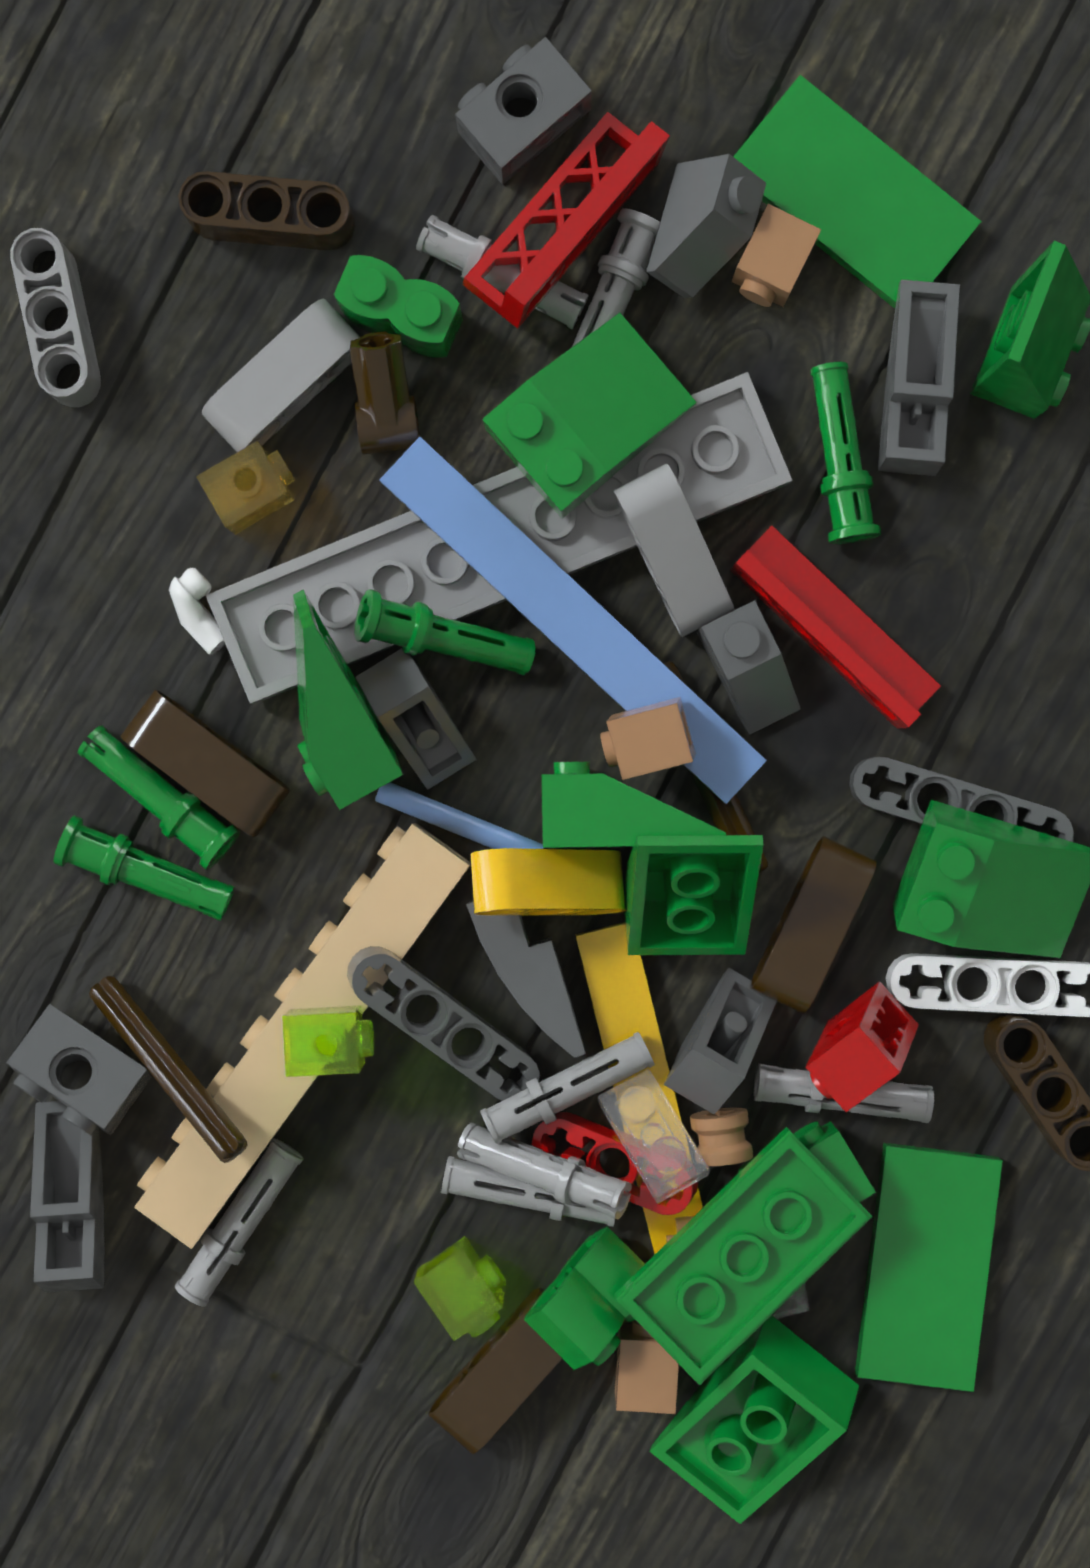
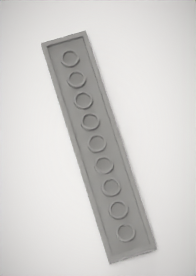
(716, 451)

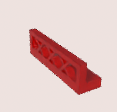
(574, 226)
(835, 628)

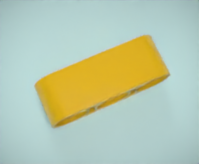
(547, 882)

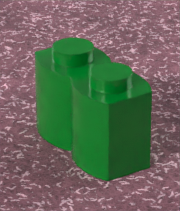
(381, 300)
(580, 1307)

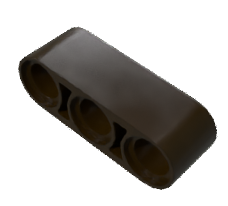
(243, 196)
(205, 763)
(813, 924)
(1024, 1074)
(495, 1380)

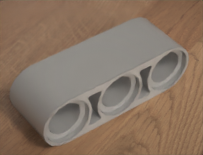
(38, 297)
(282, 377)
(673, 549)

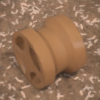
(722, 1136)

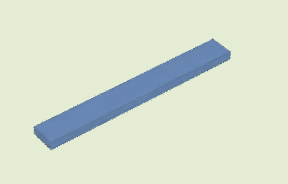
(564, 610)

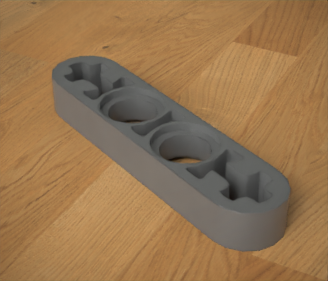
(960, 795)
(441, 1028)

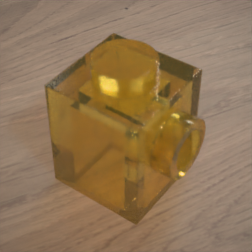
(248, 486)

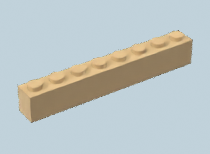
(256, 1094)

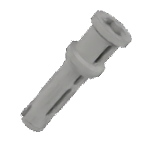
(621, 270)

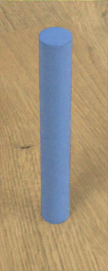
(451, 819)

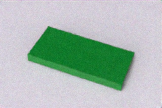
(868, 201)
(742, 1256)
(928, 1267)

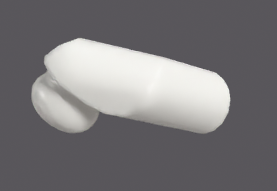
(192, 613)

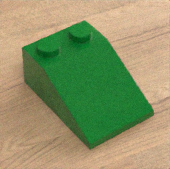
(1035, 336)
(588, 414)
(344, 740)
(604, 812)
(991, 884)
(691, 894)
(757, 1420)

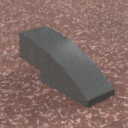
(919, 378)
(531, 976)
(66, 1203)

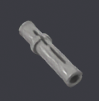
(465, 251)
(797, 1088)
(503, 1117)
(563, 1177)
(464, 1179)
(226, 1241)

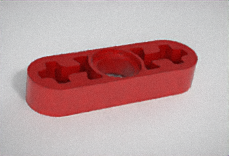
(579, 1134)

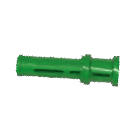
(846, 482)
(421, 630)
(179, 814)
(119, 861)

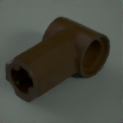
(385, 409)

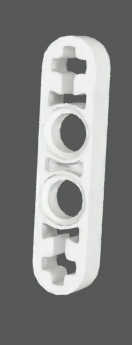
(1000, 991)

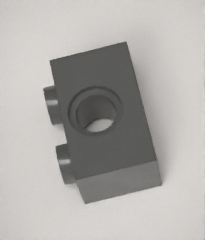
(512, 142)
(60, 1041)

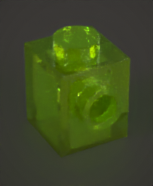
(326, 1041)
(462, 1289)

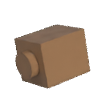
(774, 257)
(648, 739)
(644, 1373)

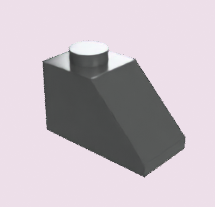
(704, 221)
(750, 667)
(415, 718)
(721, 1043)

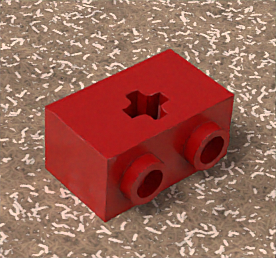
(862, 1047)

